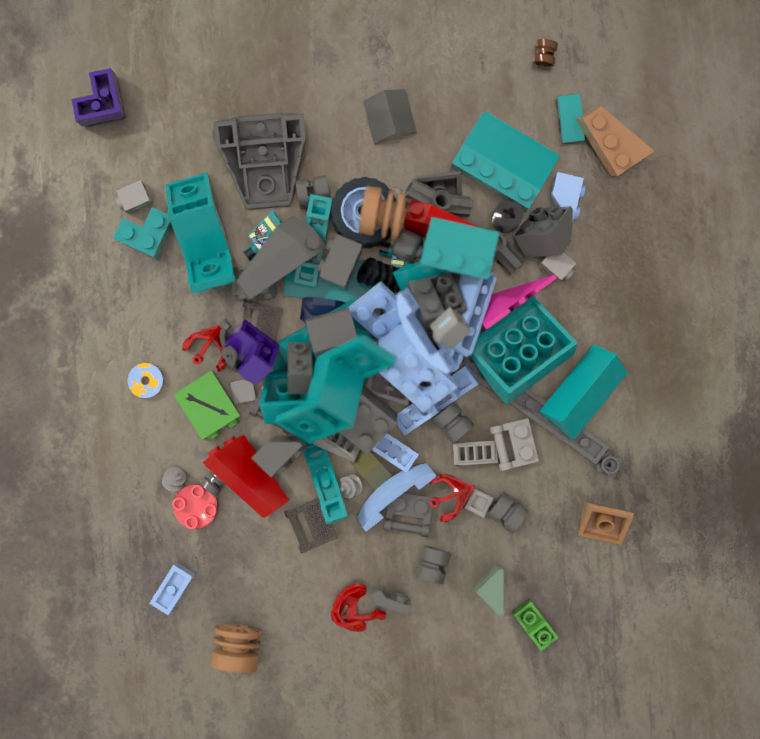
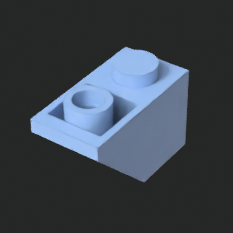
(567, 191)

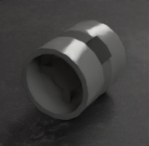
(320, 188)
(453, 422)
(506, 511)
(433, 564)

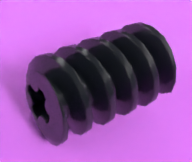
(509, 207)
(374, 271)

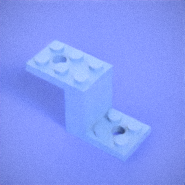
(410, 365)

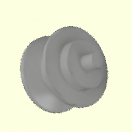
(173, 479)
(350, 486)

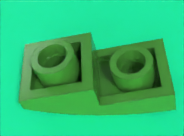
(535, 625)

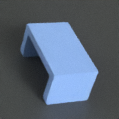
(172, 588)

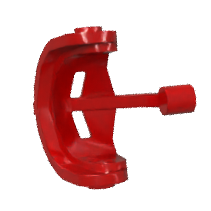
(212, 335)
(461, 492)
(350, 620)

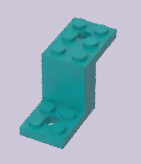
(199, 233)
(336, 389)

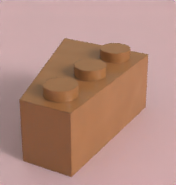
(612, 141)

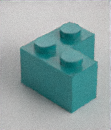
(146, 239)

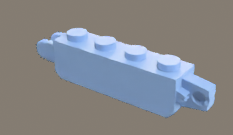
(476, 296)

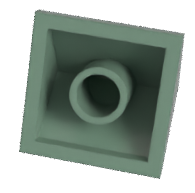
(491, 588)

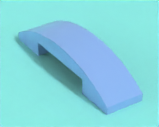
(439, 359)
(390, 490)

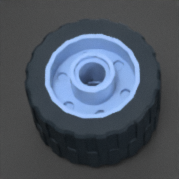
(346, 211)

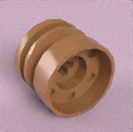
(382, 213)
(235, 652)

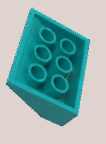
(505, 161)
(522, 349)

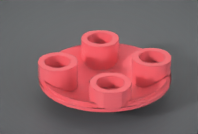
(195, 506)

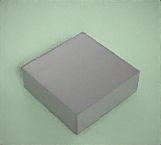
(243, 391)
(479, 503)

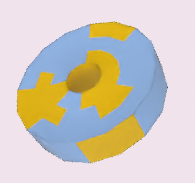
(153, 387)

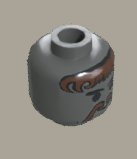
(407, 246)

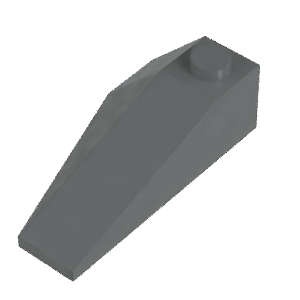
(283, 252)

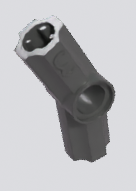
(453, 204)
(506, 253)

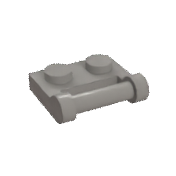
(520, 441)

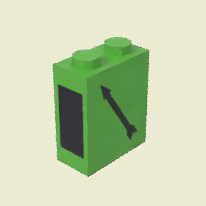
(208, 406)

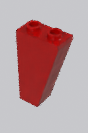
(244, 476)

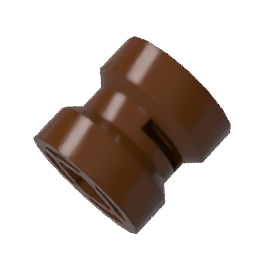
(545, 53)

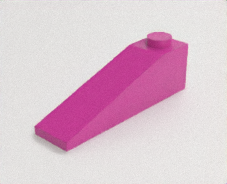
(507, 300)

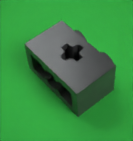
(299, 368)

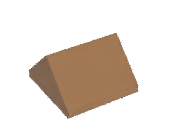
(604, 523)

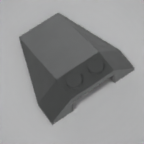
(262, 155)

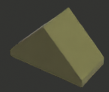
(371, 469)

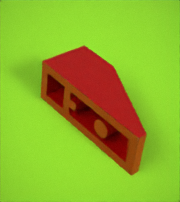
(419, 217)

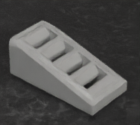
(329, 445)
(456, 453)

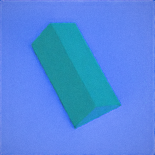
(584, 391)

